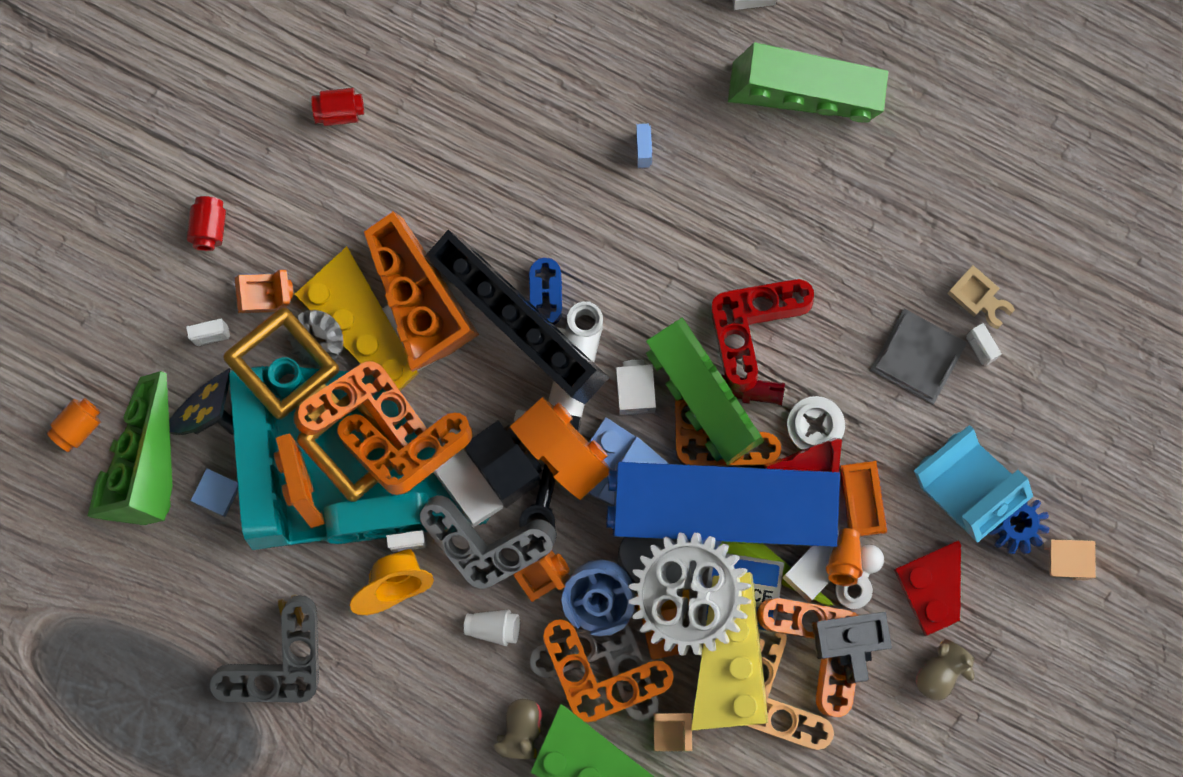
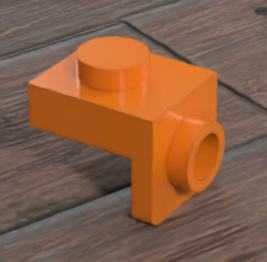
(263, 292)
(543, 576)

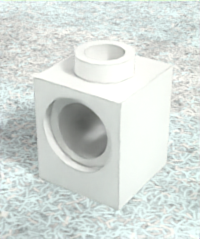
(635, 388)

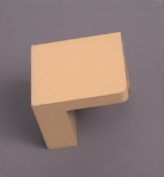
(1072, 558)
(672, 731)

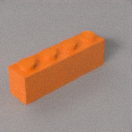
(422, 304)

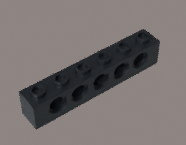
(517, 317)

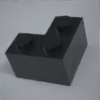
(503, 462)

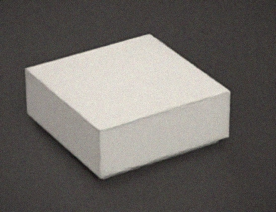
(208, 332)
(983, 344)
(407, 540)

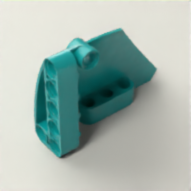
(263, 510)

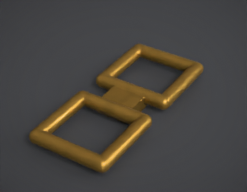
(314, 384)

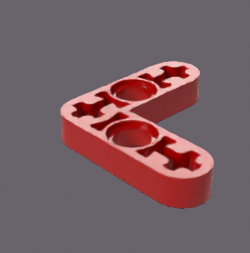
(745, 314)

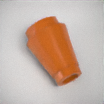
(845, 559)

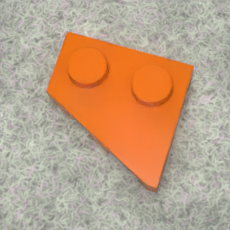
(299, 485)

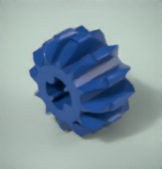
(1026, 535)

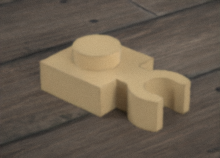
(977, 293)

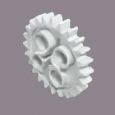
(656, 590)

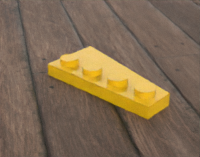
(366, 331)

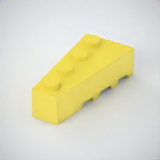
(732, 676)

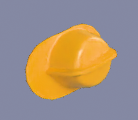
(391, 582)

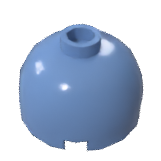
(598, 597)

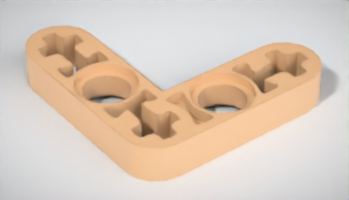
(773, 706)

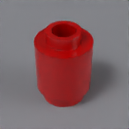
(337, 107)
(206, 223)

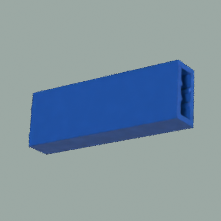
(724, 503)

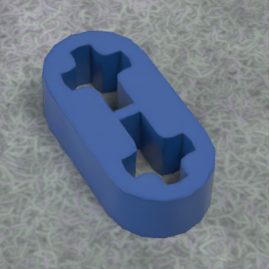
(554, 291)

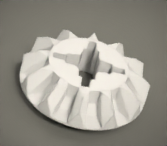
(814, 407)

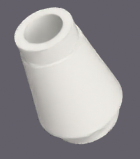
(494, 626)

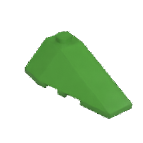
(141, 471)

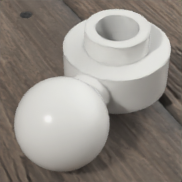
(872, 562)

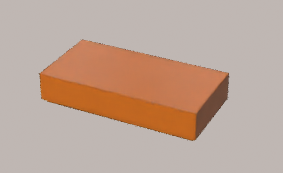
(863, 498)

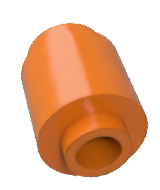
(74, 424)

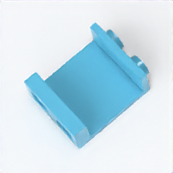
(972, 484)

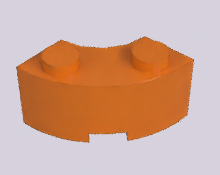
(568, 455)

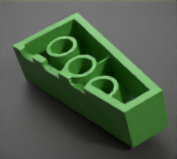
(580, 751)

